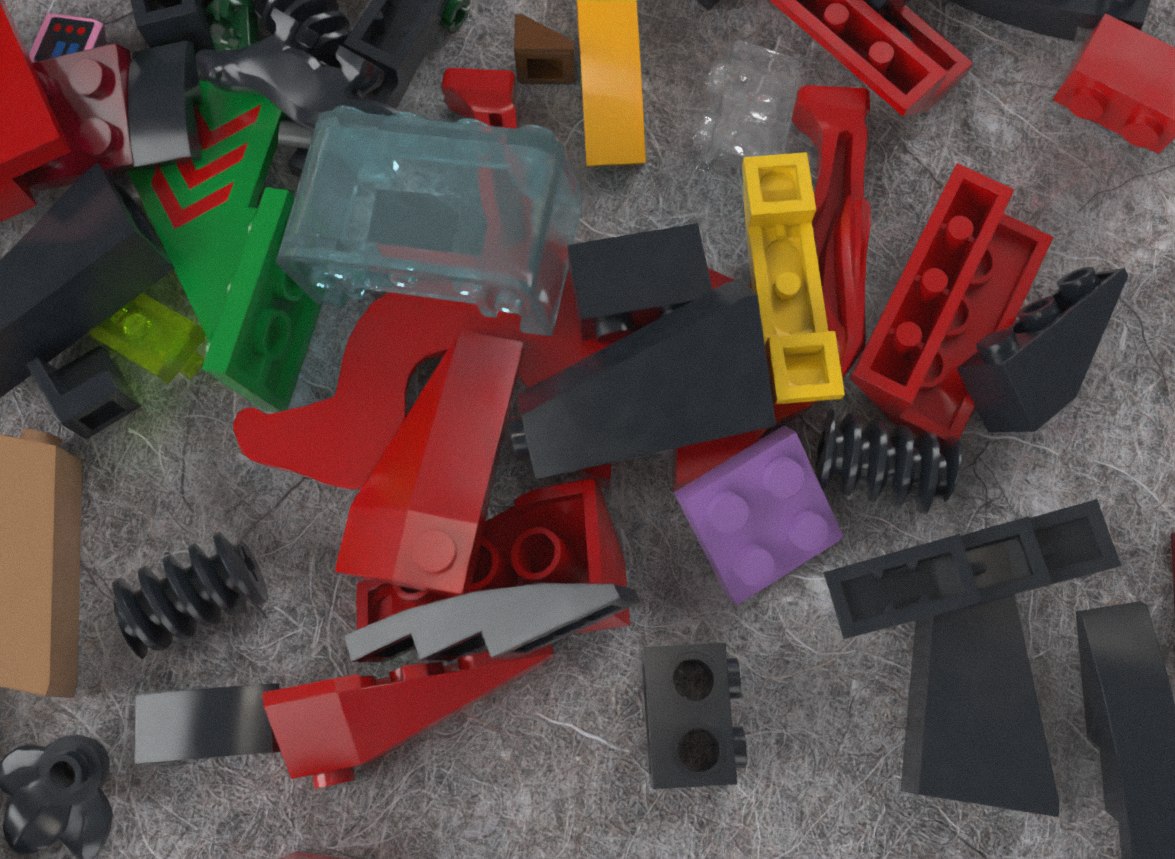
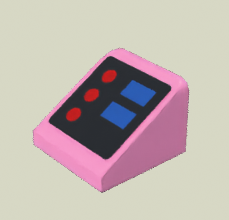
(66, 35)

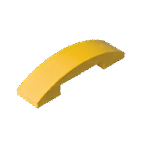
(787, 279)

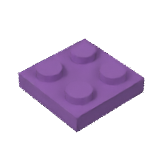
(759, 514)

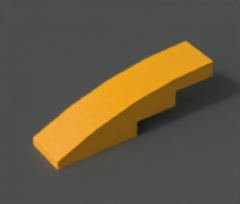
(611, 82)

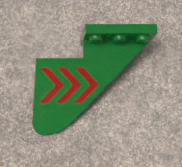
(229, 249)

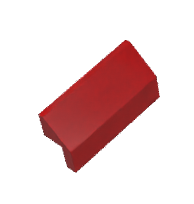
(899, 71)
(27, 121)
(953, 292)

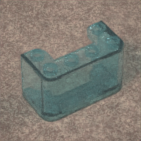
(434, 214)

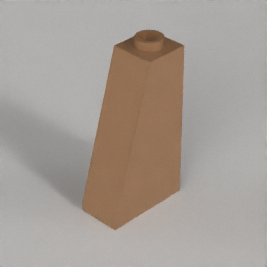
(39, 564)

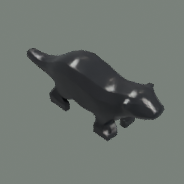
(293, 78)

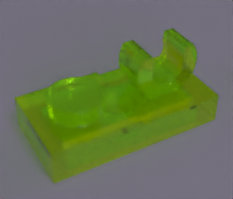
(153, 338)

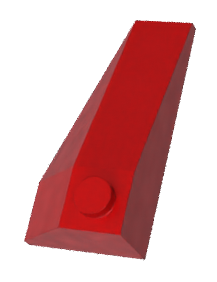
(432, 487)
(545, 538)
(357, 720)

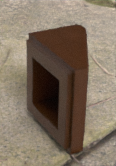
(542, 54)

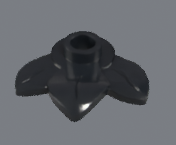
(51, 803)

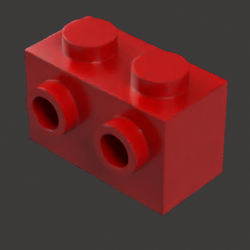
(1123, 84)

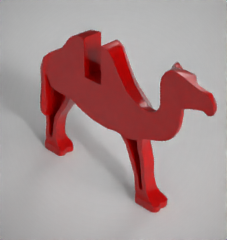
(348, 433)

